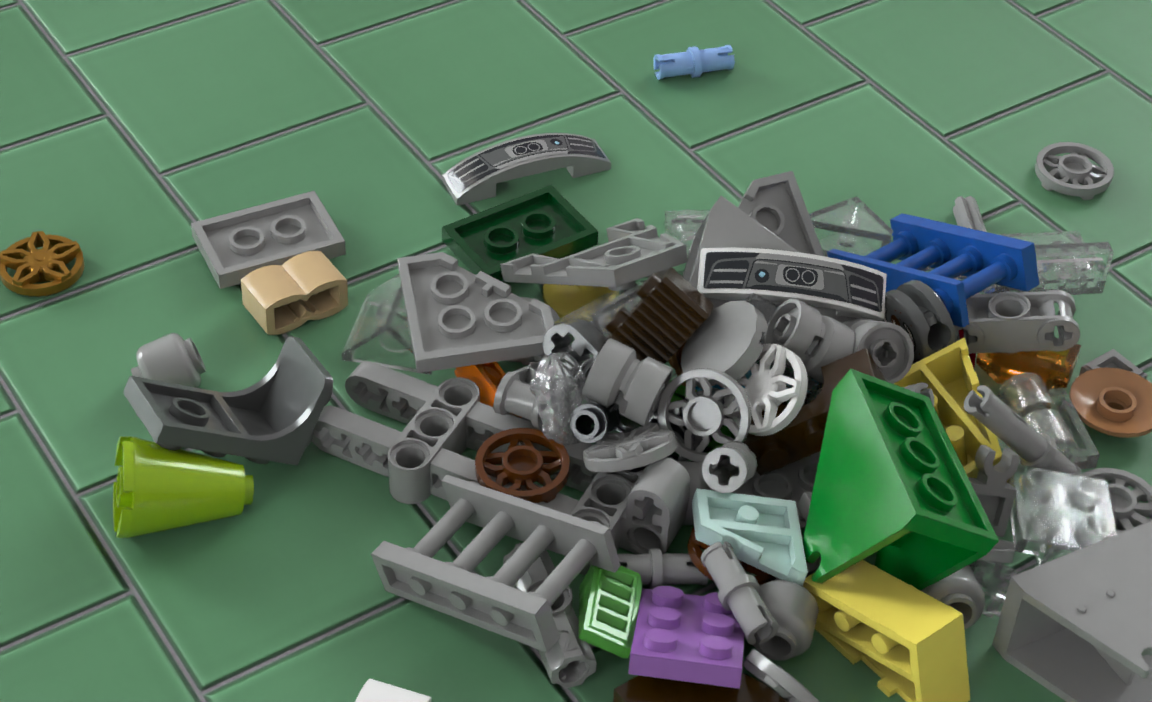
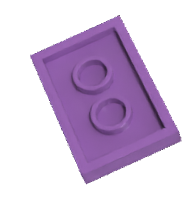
(686, 639)

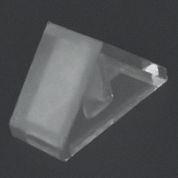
(850, 228)

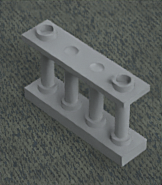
(493, 600)

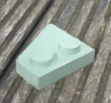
(759, 528)

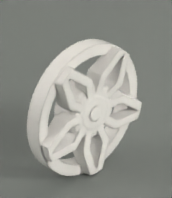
(768, 389)

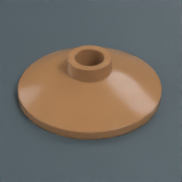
(1113, 401)

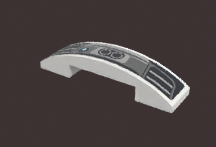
(784, 275)

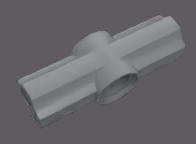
(570, 658)

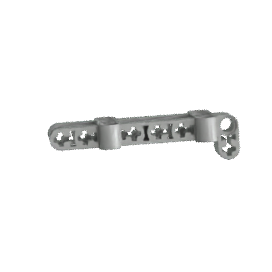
(637, 504)

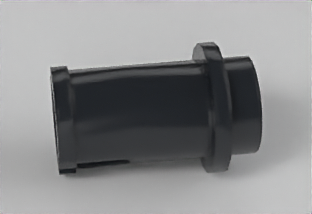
(596, 415)

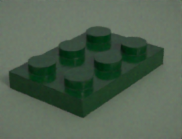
(526, 225)

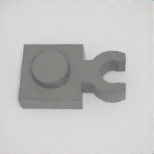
(991, 485)

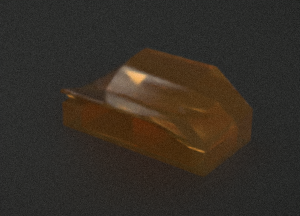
(1052, 366)

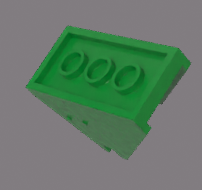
(891, 489)

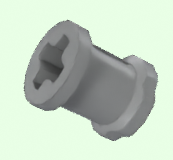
(718, 477)

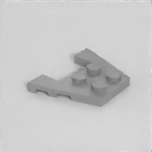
(627, 257)

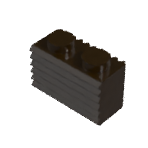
(662, 318)

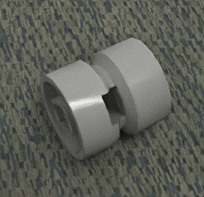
(809, 335)
(887, 345)
(626, 381)

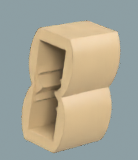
(294, 292)

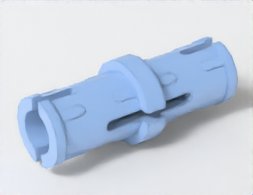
(693, 62)

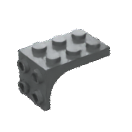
(261, 422)

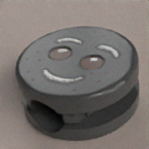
(922, 316)

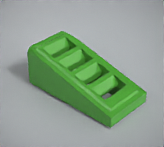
(609, 609)

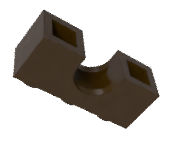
(807, 429)

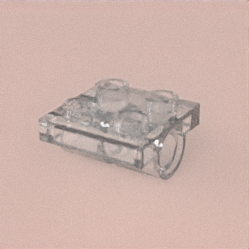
(1051, 414)
(1058, 512)

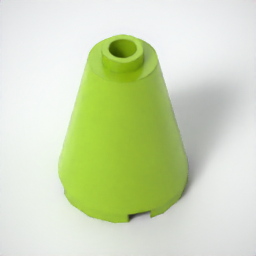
(173, 488)

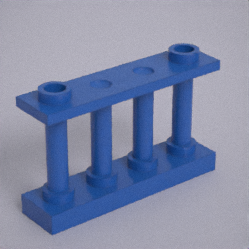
(952, 253)

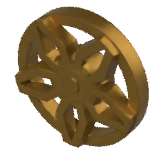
(41, 264)

